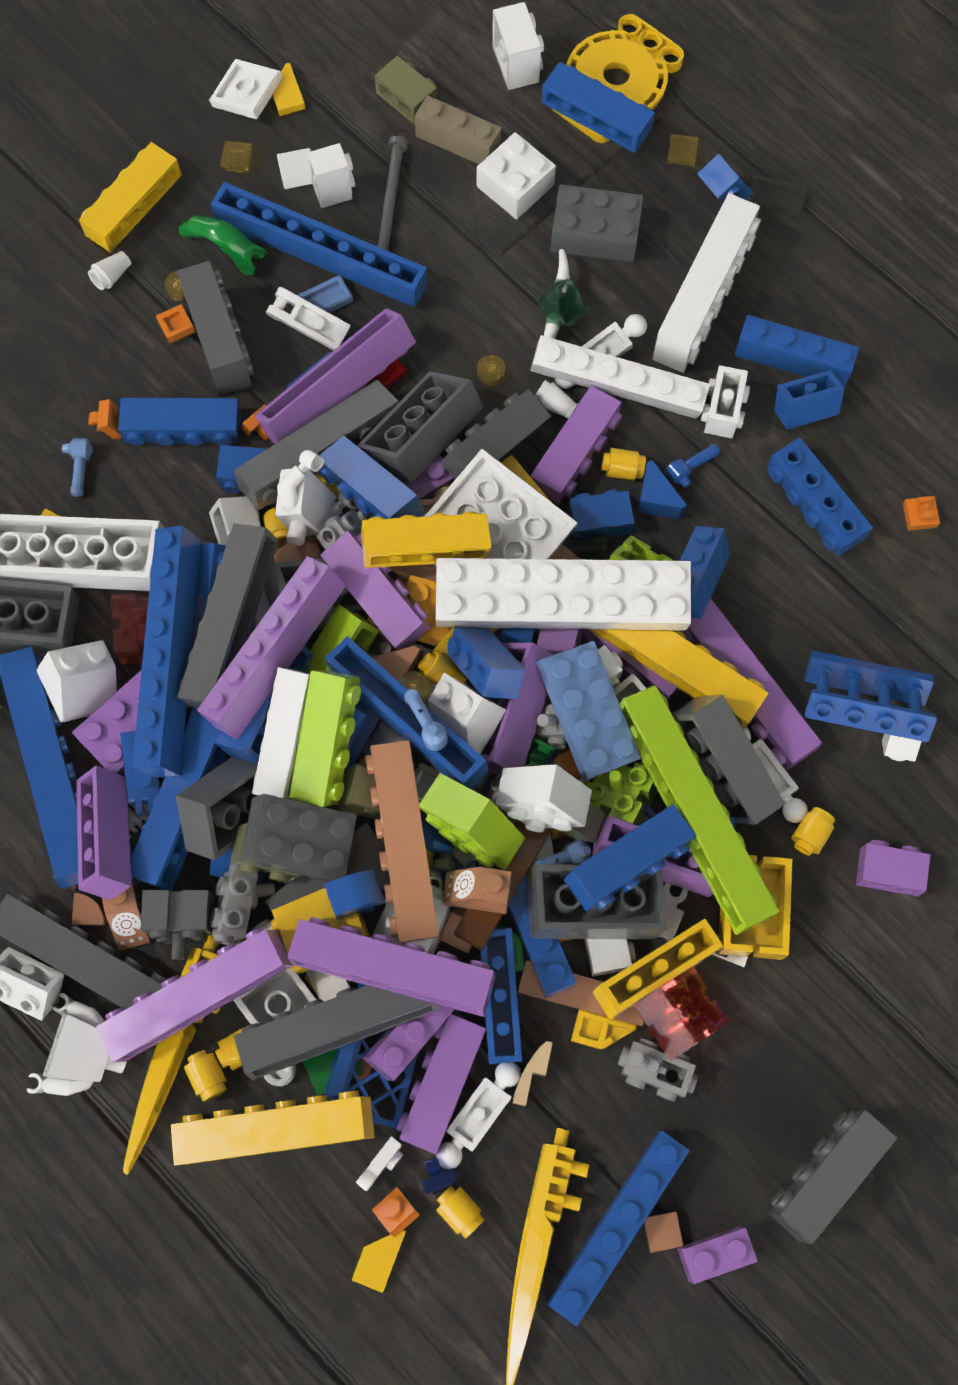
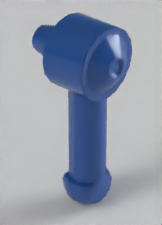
(680, 470)

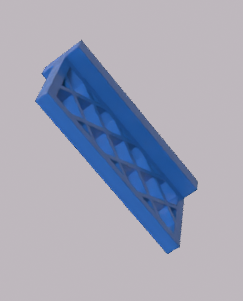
(343, 1070)

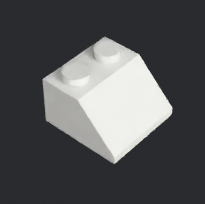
(78, 679)
(465, 711)

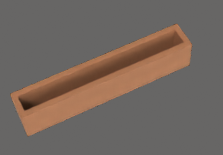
(404, 842)

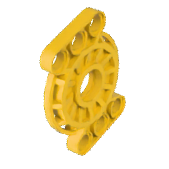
(627, 53)

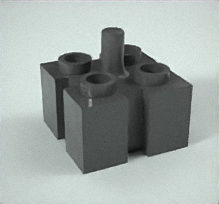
(177, 917)

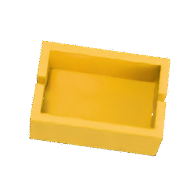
(771, 937)

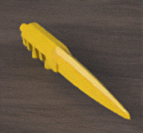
(163, 1070)
(545, 1207)

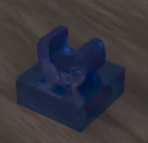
(439, 1179)

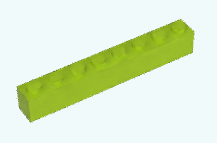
(681, 782)

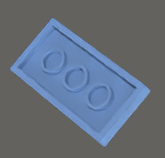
(588, 710)

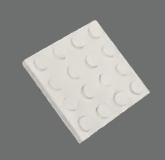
(518, 516)

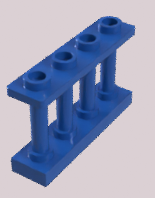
(874, 680)

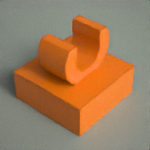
(106, 418)
(252, 425)
(921, 513)

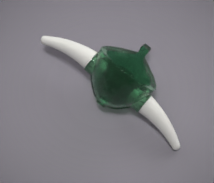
(561, 301)

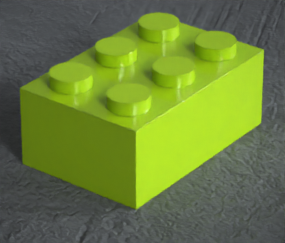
(471, 822)

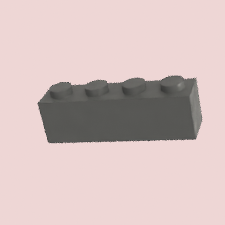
(500, 433)

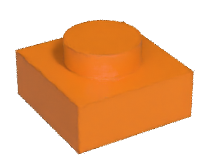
(175, 323)
(395, 1212)

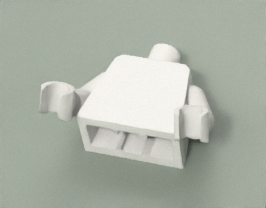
(305, 501)
(77, 1052)

